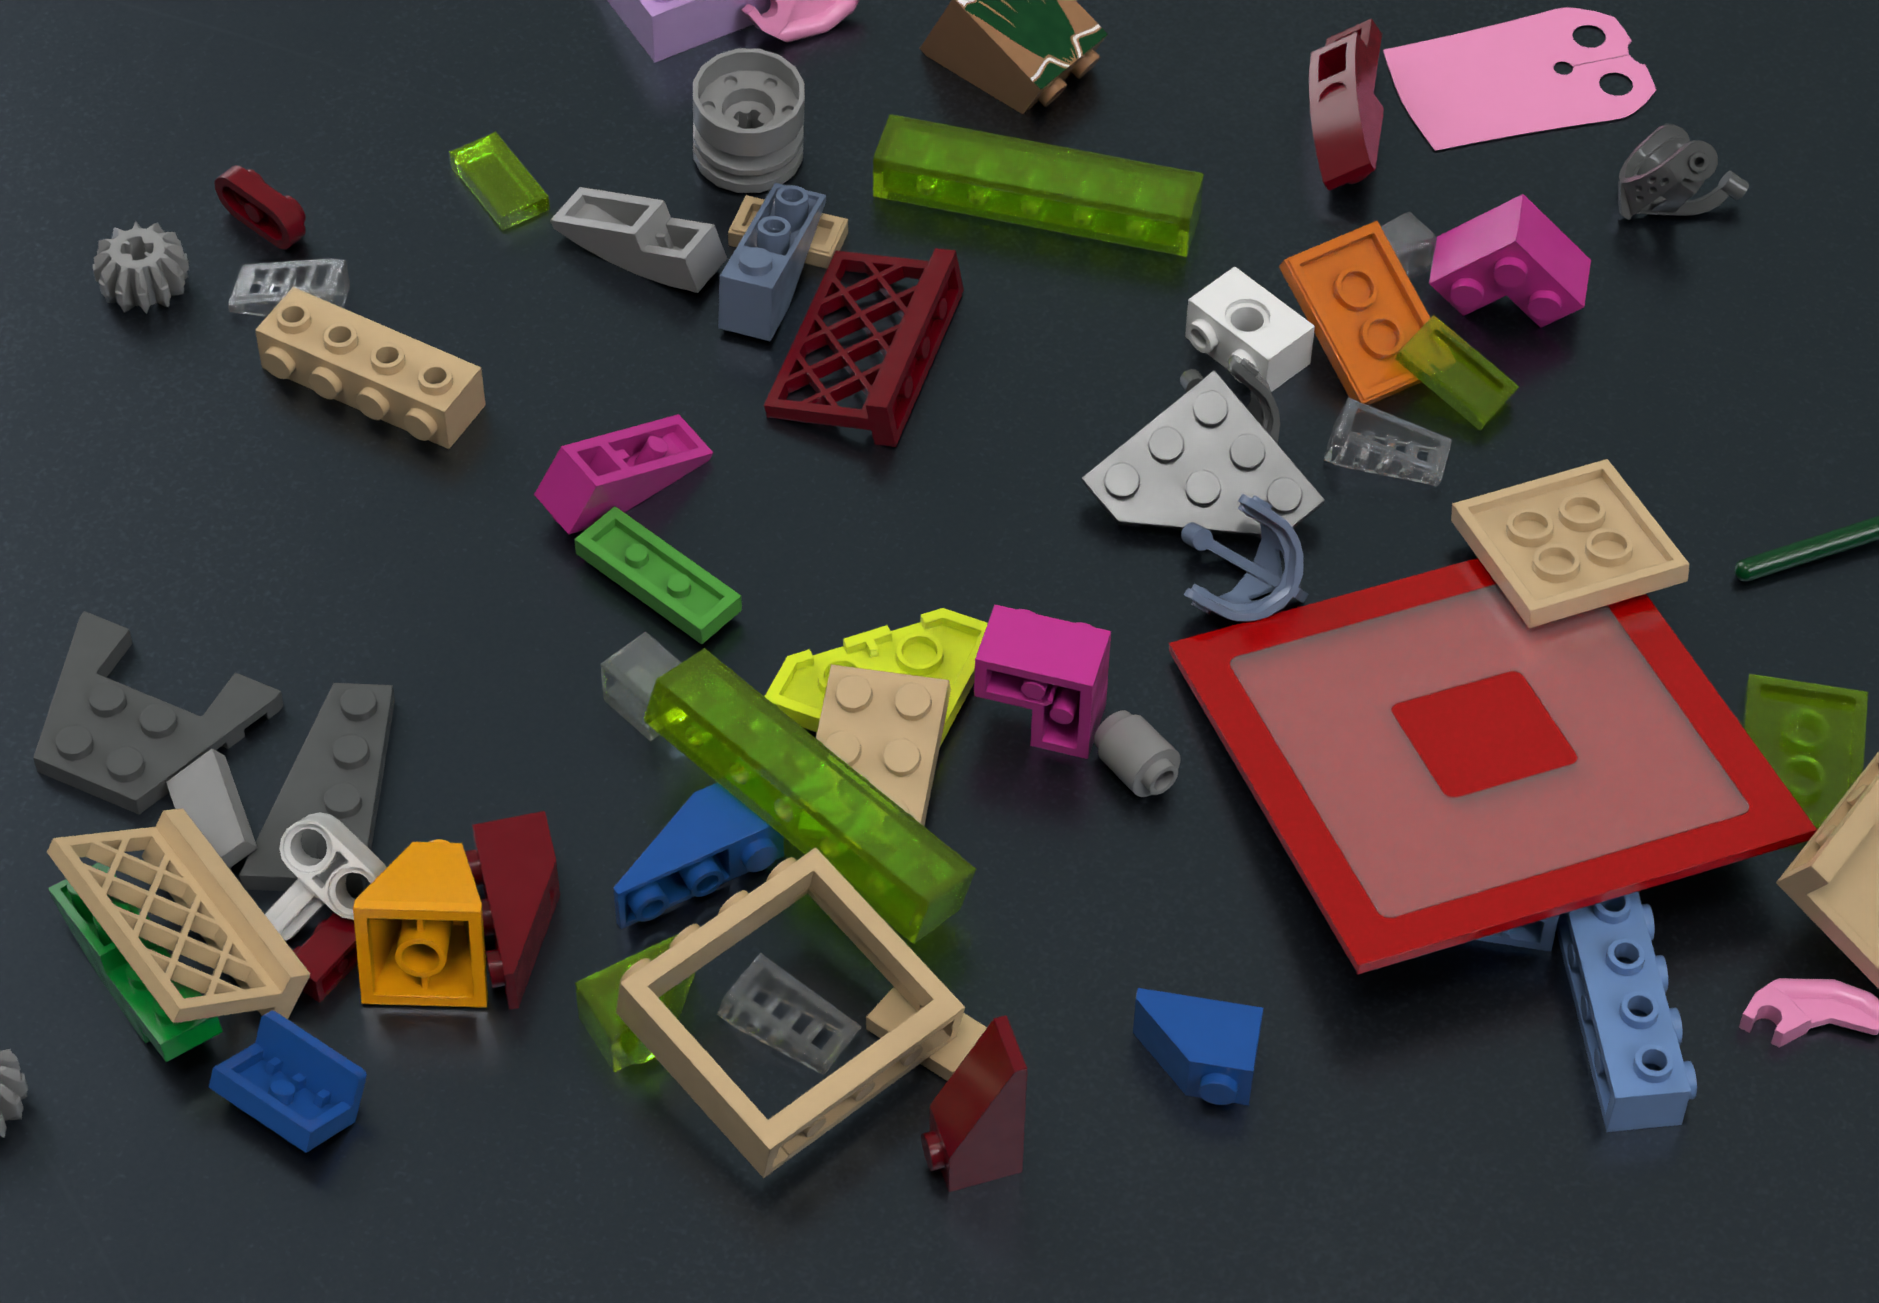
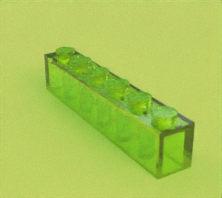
(1037, 185)
(809, 794)

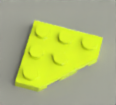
(936, 647)

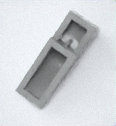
(642, 237)

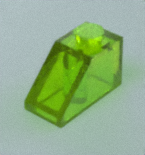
(598, 1003)

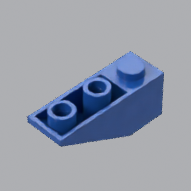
(694, 854)

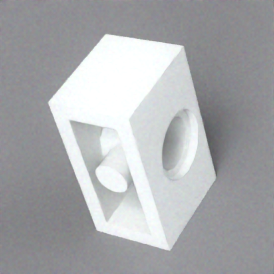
(1249, 322)

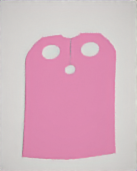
(1504, 78)

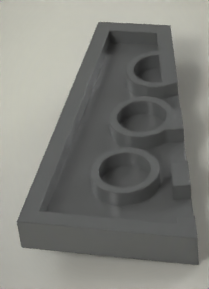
(333, 775)

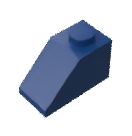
(1201, 1043)

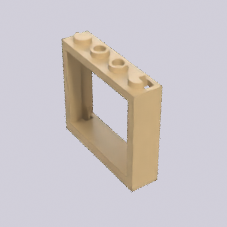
(776, 1140)

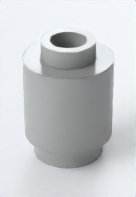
(1137, 753)

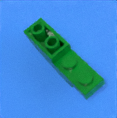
(123, 982)

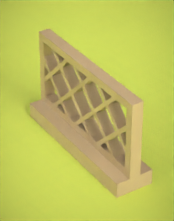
(207, 902)

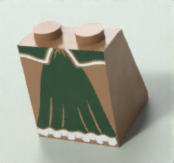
(1016, 47)

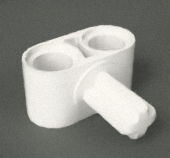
(320, 879)

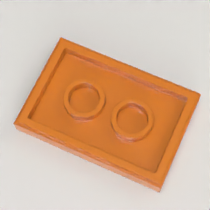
(1359, 309)

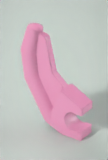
(800, 18)
(1810, 1003)

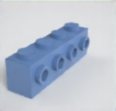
(1626, 1015)

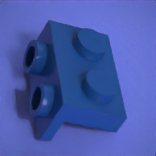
(292, 1083)

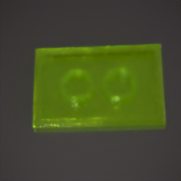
(1808, 737)

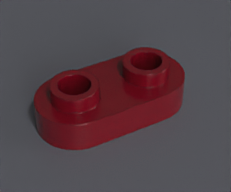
(261, 207)

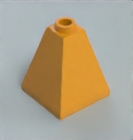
(422, 931)

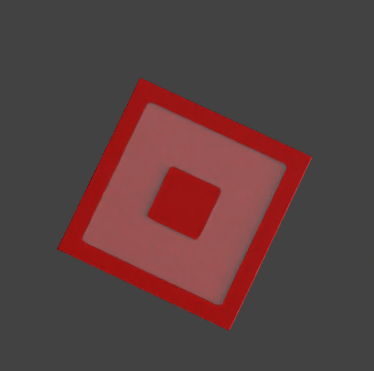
(1480, 770)

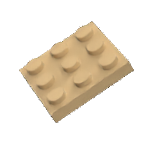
(1569, 543)

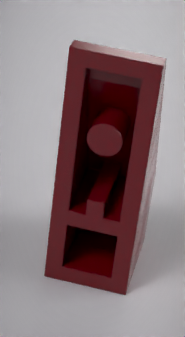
(980, 1113)

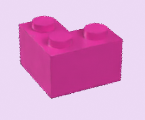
(1512, 255)
(1047, 668)

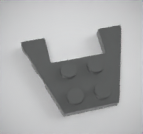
(124, 740)

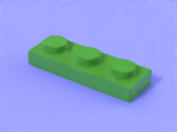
(658, 575)

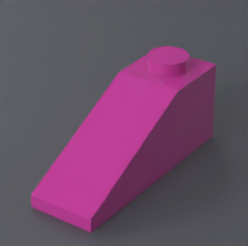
(618, 470)

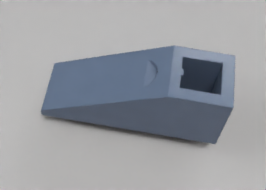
(768, 262)

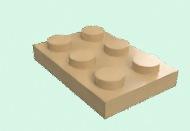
(887, 730)

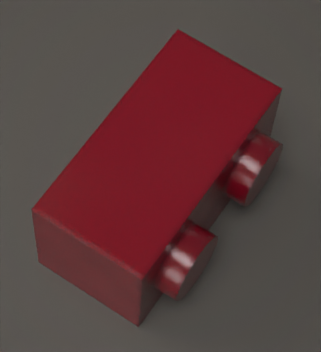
(328, 955)

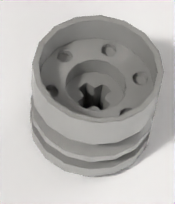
(748, 120)

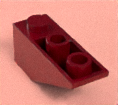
(521, 891)

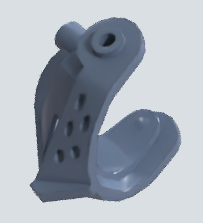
(1262, 574)

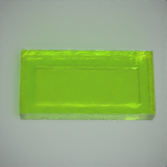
(499, 180)
(1457, 372)

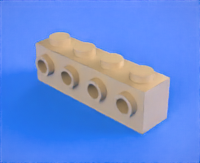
(370, 368)

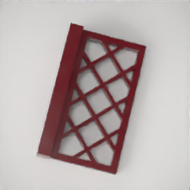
(913, 343)

